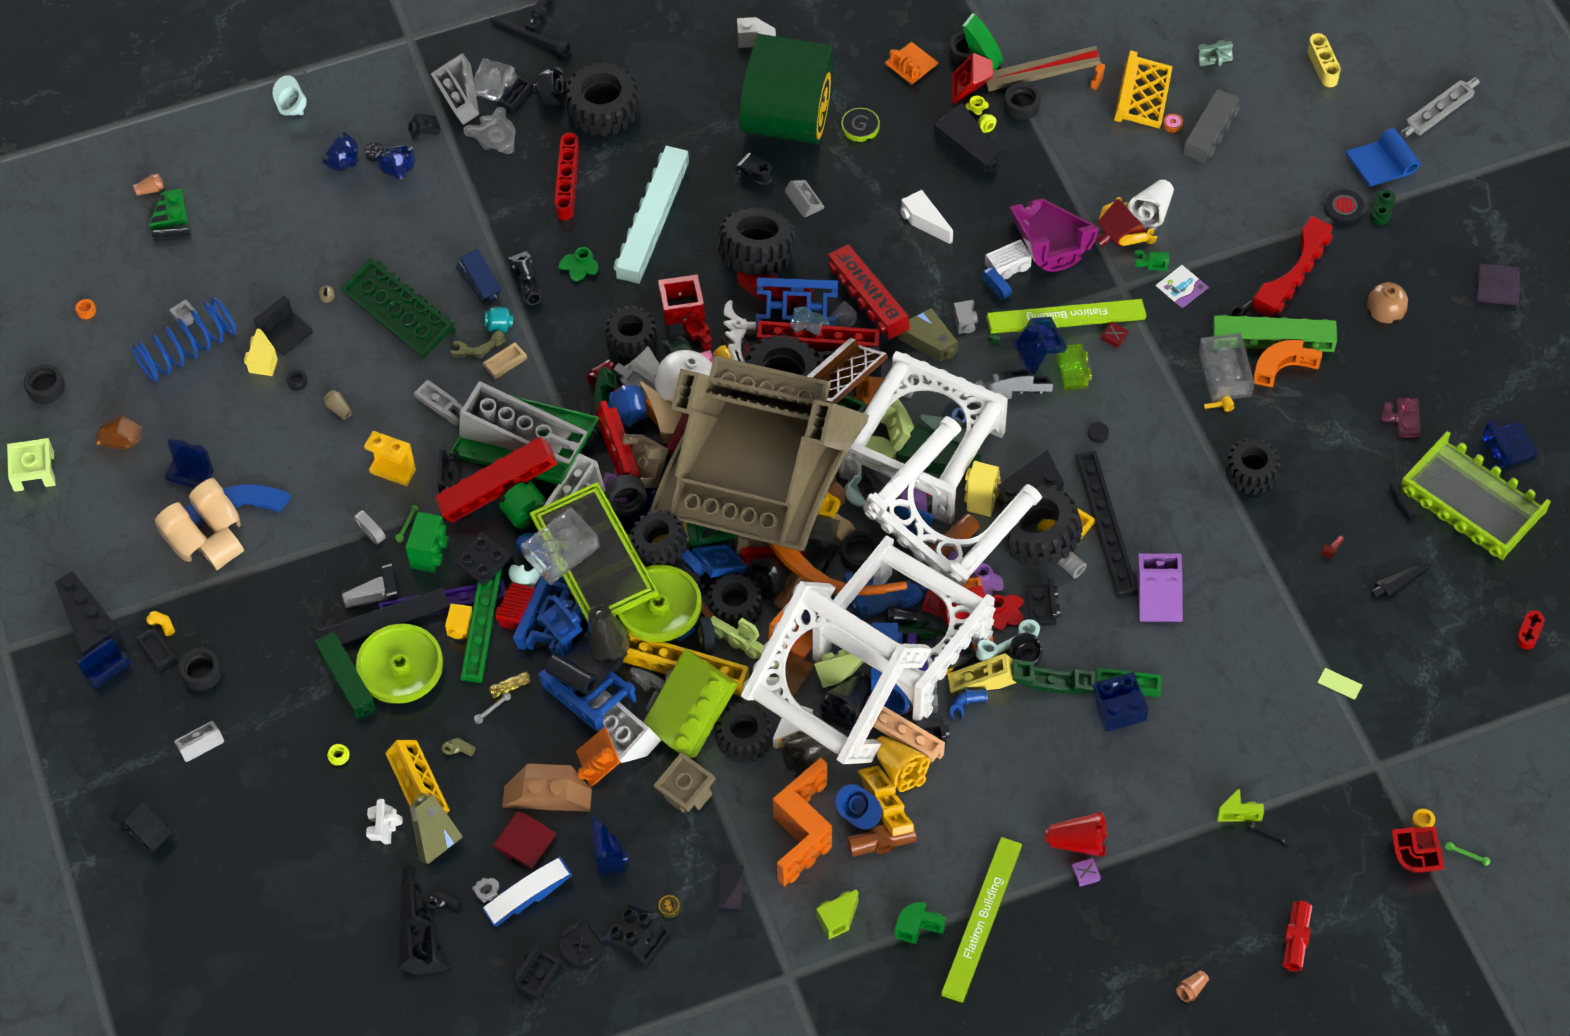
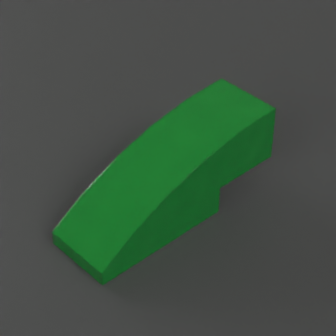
(981, 41)

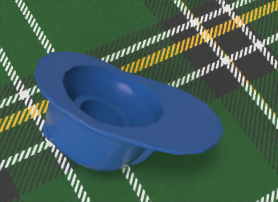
(858, 806)

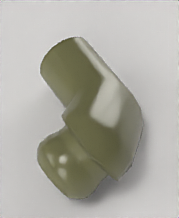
(458, 745)

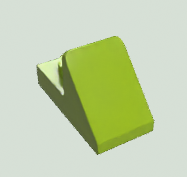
(1234, 811)

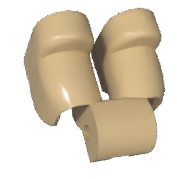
(216, 511)

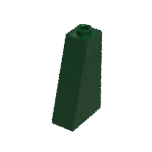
(917, 439)
(344, 675)

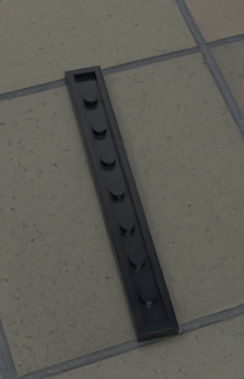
(1106, 524)

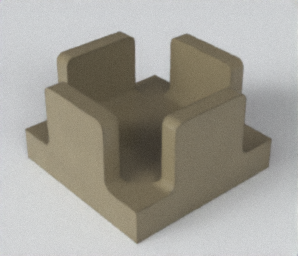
(685, 784)

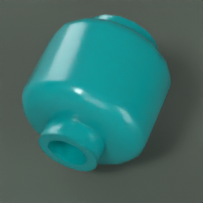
(498, 319)

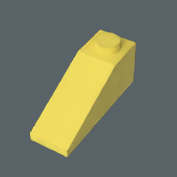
(988, 674)

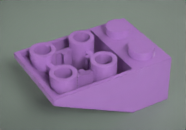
(1160, 587)

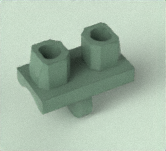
(1215, 53)

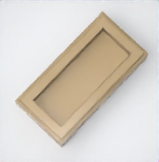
(504, 360)

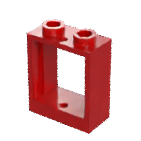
(679, 288)

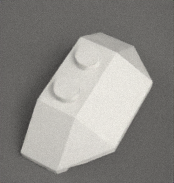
(581, 474)

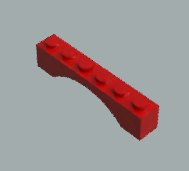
(1273, 295)

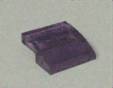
(1498, 284)

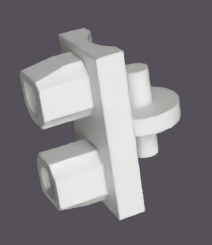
(386, 822)

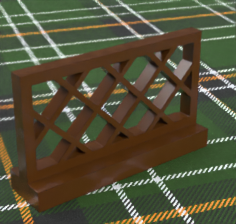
(839, 364)

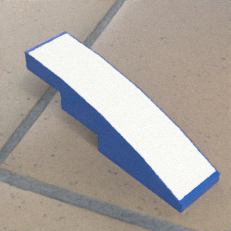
(527, 890)

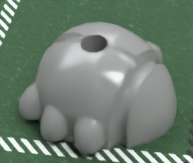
(486, 886)

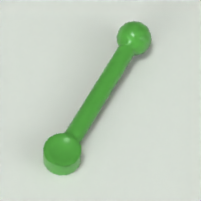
(399, 537)
(1450, 846)

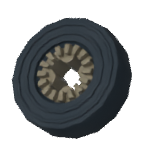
(705, 635)

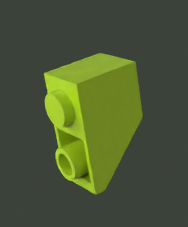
(838, 914)

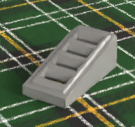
(366, 593)

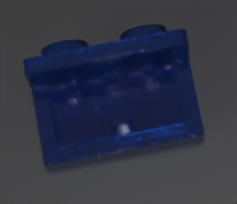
(103, 663)

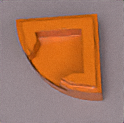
(1098, 77)

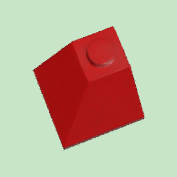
(970, 76)

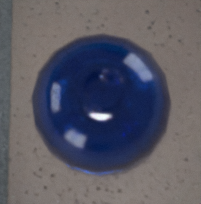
(342, 153)
(396, 161)

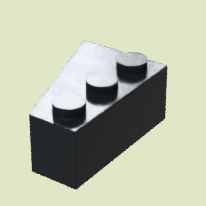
(1036, 473)

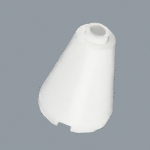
(1152, 204)

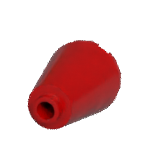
(1080, 835)

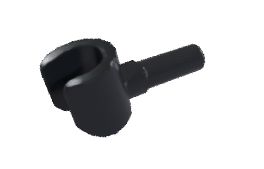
(1238, 309)

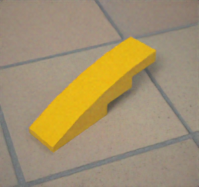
(884, 790)

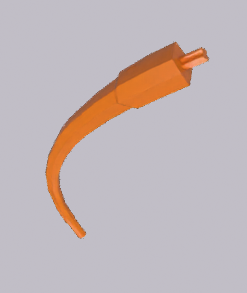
(799, 565)

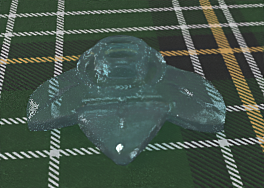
(808, 320)

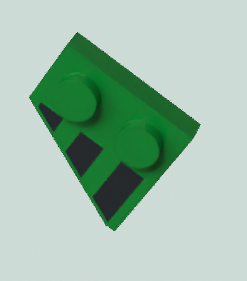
(169, 210)

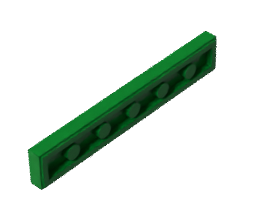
(480, 630)

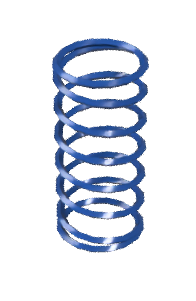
(222, 326)

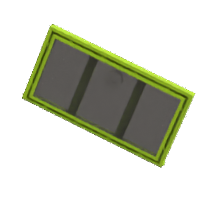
(612, 572)

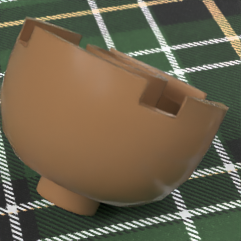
(1387, 302)

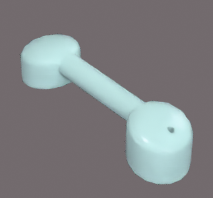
(987, 649)

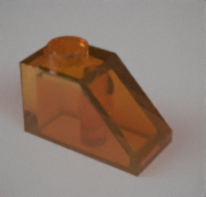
(119, 433)

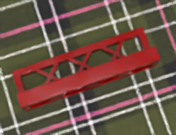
(613, 433)

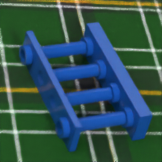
(580, 705)

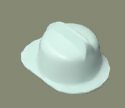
(289, 96)

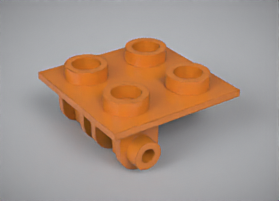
(910, 62)
(597, 757)

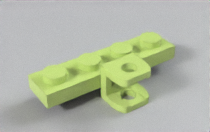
(742, 637)

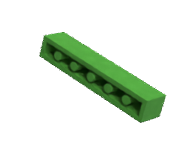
(1265, 331)

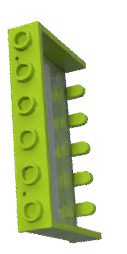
(1473, 497)

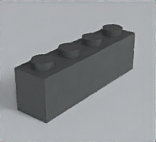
(1211, 126)

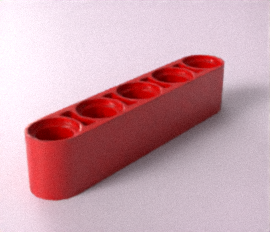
(567, 176)

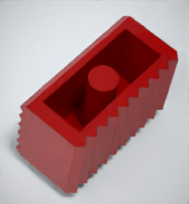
(514, 605)

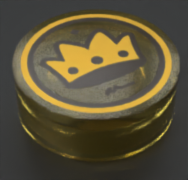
(669, 906)

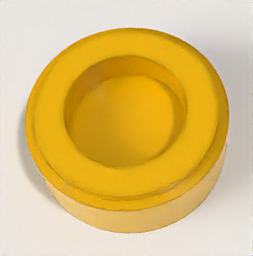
(1423, 818)

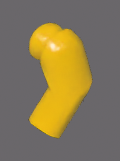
(159, 618)

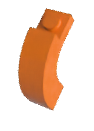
(1281, 355)

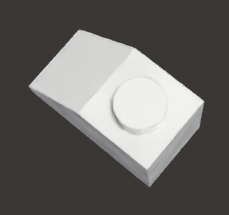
(749, 28)

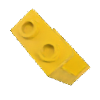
(391, 458)

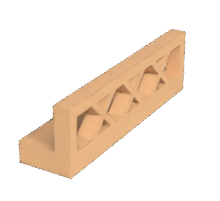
(909, 734)

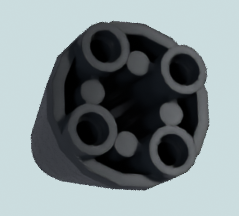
(845, 701)

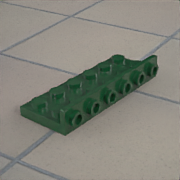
(398, 307)

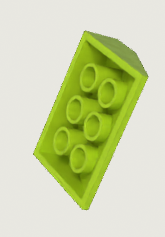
(690, 704)

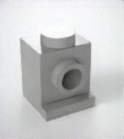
(965, 316)

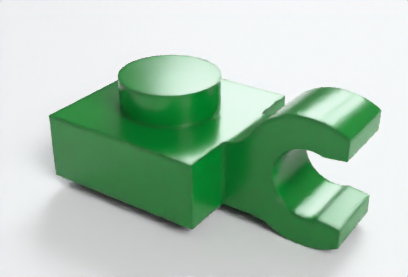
(1154, 261)

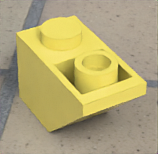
(261, 356)

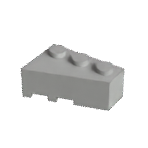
(458, 87)

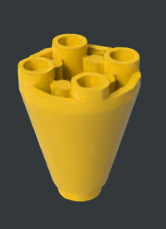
(902, 764)

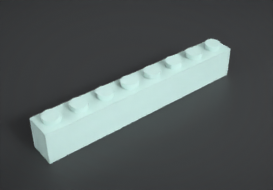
(651, 215)

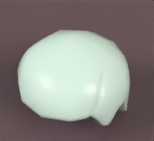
(852, 492)
(519, 575)

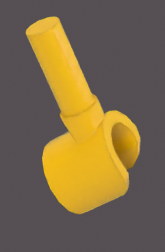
(1226, 402)

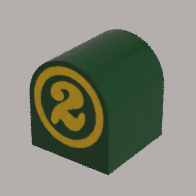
(787, 89)

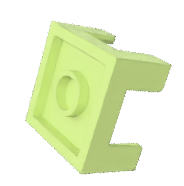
(30, 461)

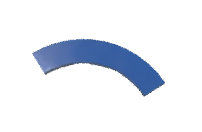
(249, 494)

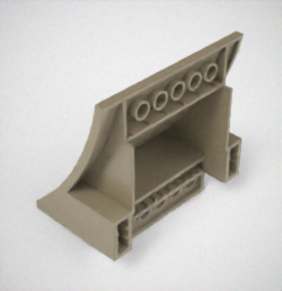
(755, 451)

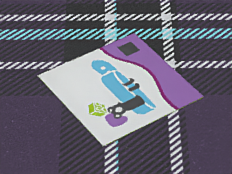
(1182, 286)

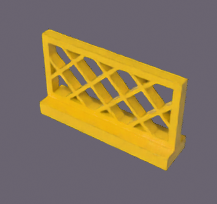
(1126, 91)

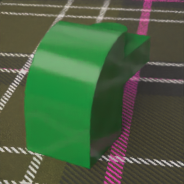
(914, 918)

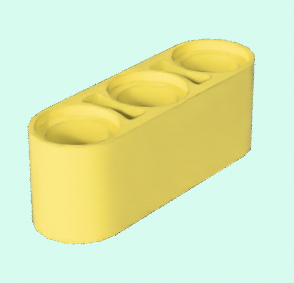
(1323, 60)

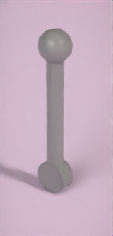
(479, 718)

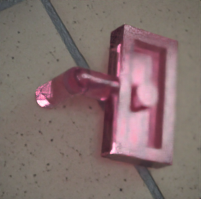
(1406, 415)

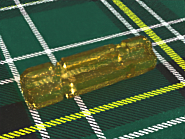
(509, 684)

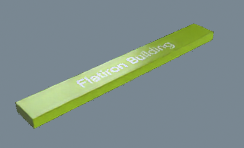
(1068, 315)
(981, 920)

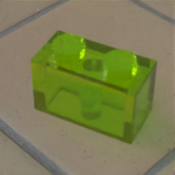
(1074, 367)

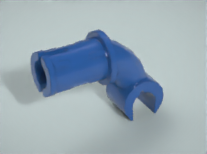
(967, 697)

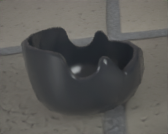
(1026, 648)

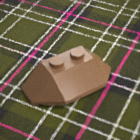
(547, 789)

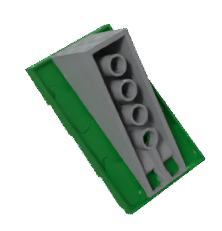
(498, 423)

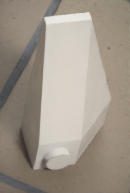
(628, 733)

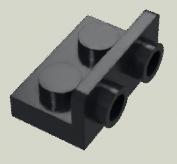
(1042, 603)

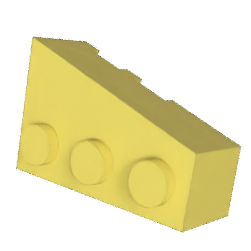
(982, 488)

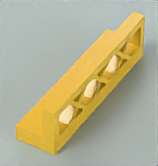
(409, 776)

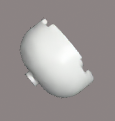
(670, 367)

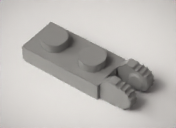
(438, 401)

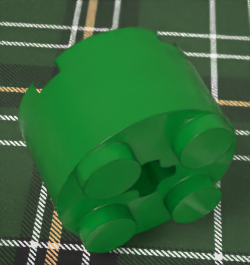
(520, 502)

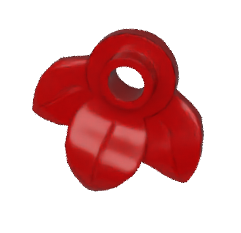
(1008, 612)

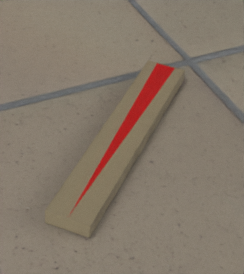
(1044, 68)

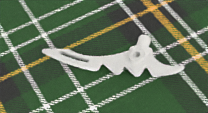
(738, 329)

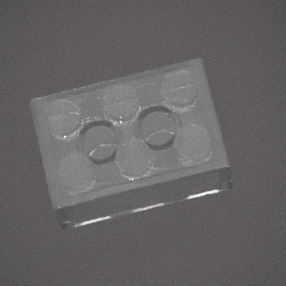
(1226, 367)
(560, 546)

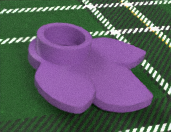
(990, 580)

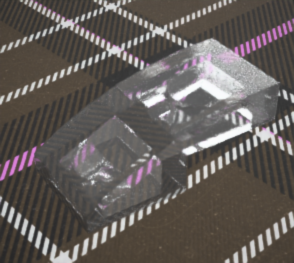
(647, 679)

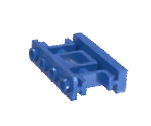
(797, 289)
(540, 602)

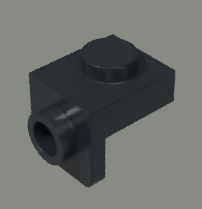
(423, 125)

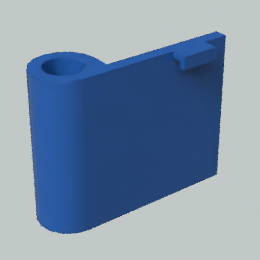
(1384, 159)

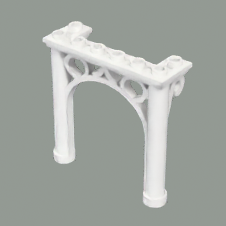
(962, 567)

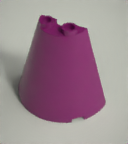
(1053, 234)

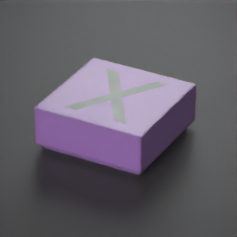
(1086, 872)

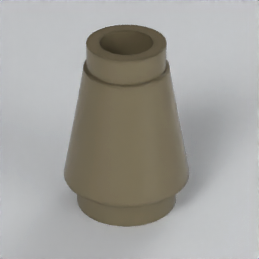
(337, 404)

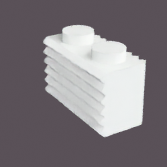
(1009, 259)

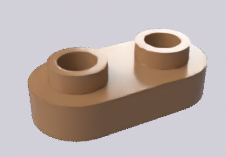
(786, 594)

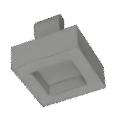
(183, 311)

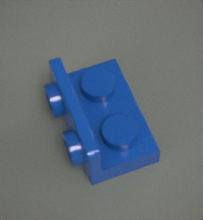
(561, 622)

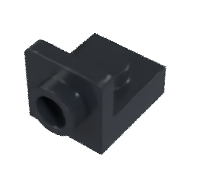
(935, 727)

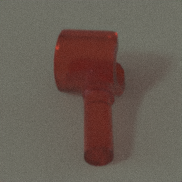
(1328, 550)

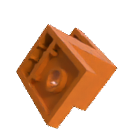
(802, 822)

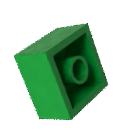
(426, 542)

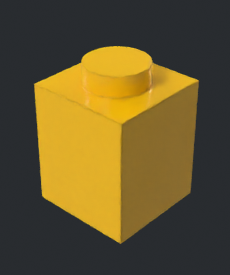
(458, 621)

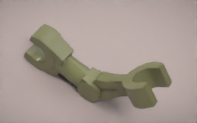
(478, 352)

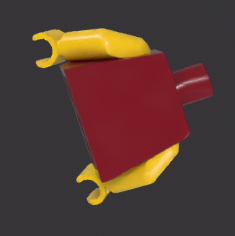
(1121, 226)

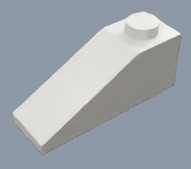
(925, 216)

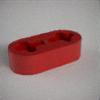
(1534, 631)

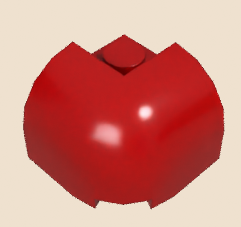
(1418, 849)

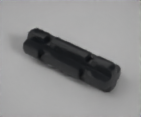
(171, 234)

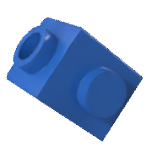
(912, 595)

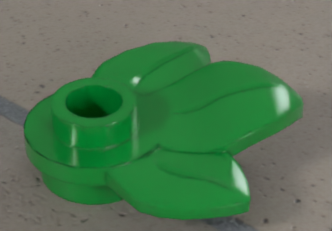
(579, 266)

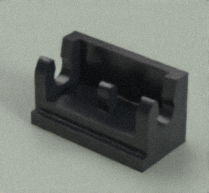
(448, 470)

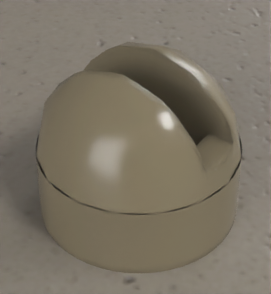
(331, 295)

